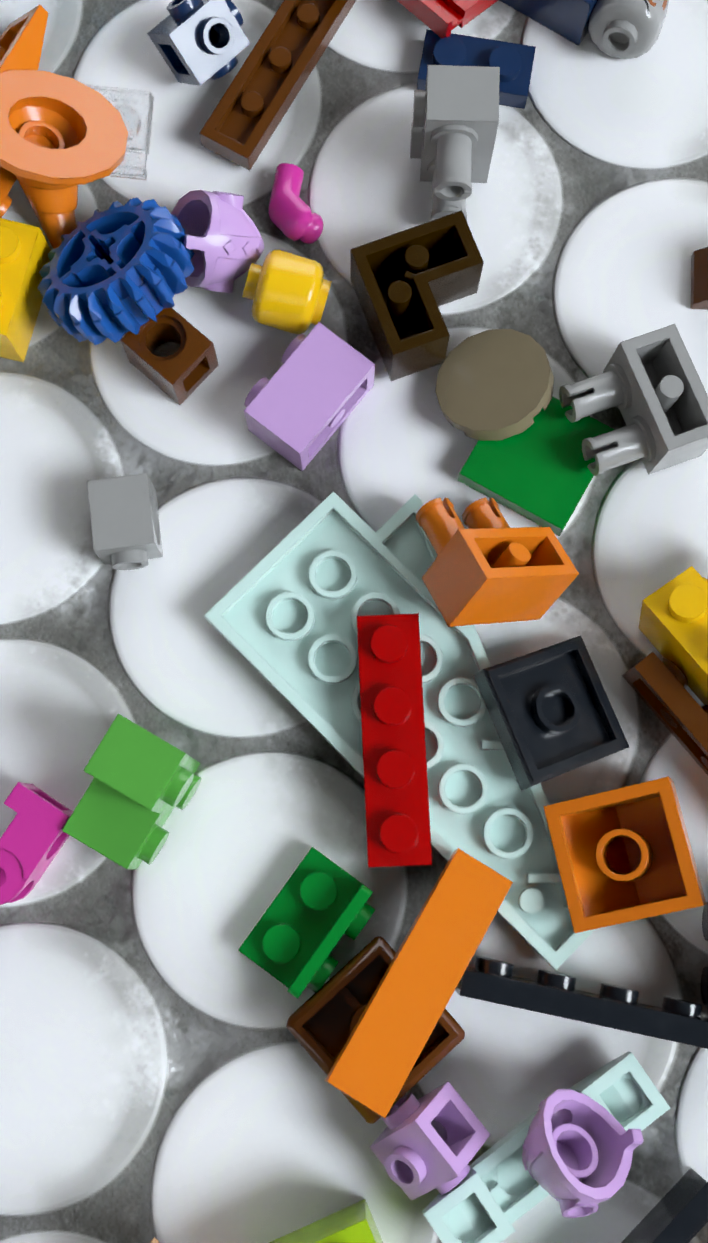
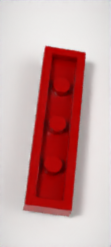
(393, 741)

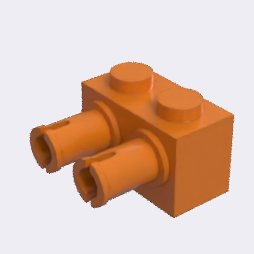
(490, 568)

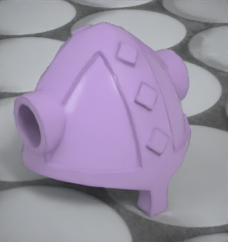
(220, 236)
(578, 1151)

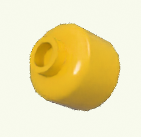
(287, 291)

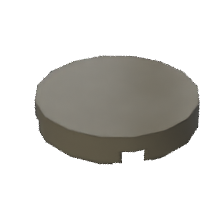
(494, 384)

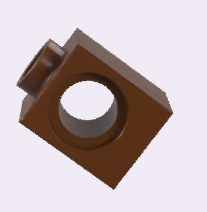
(180, 372)

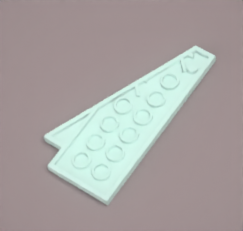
(300, 633)

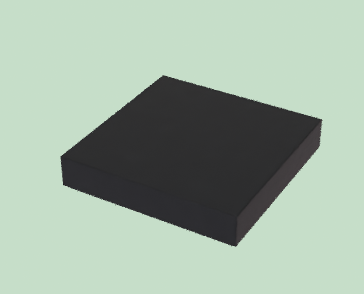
(550, 711)

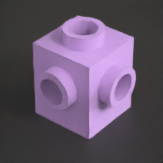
(429, 1141)

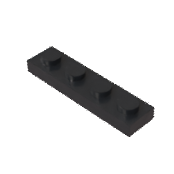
(612, 1007)

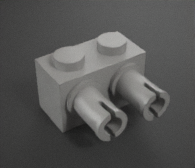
(455, 132)
(658, 398)

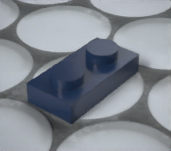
(462, 50)

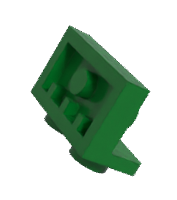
(307, 923)

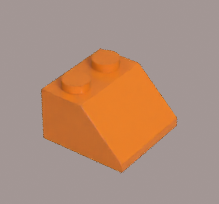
(624, 855)

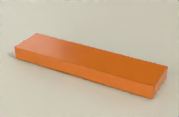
(418, 983)

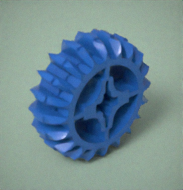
(116, 271)

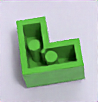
(132, 794)

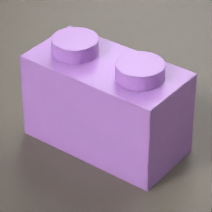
(308, 395)

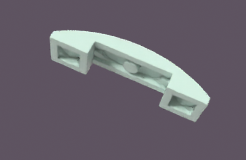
(499, 1186)

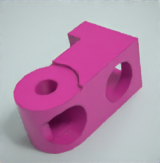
(30, 840)

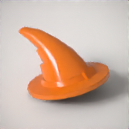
(55, 139)

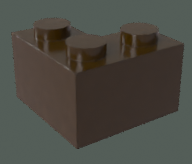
(405, 282)

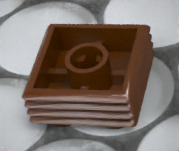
(331, 1014)

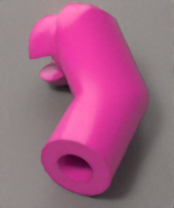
(290, 211)

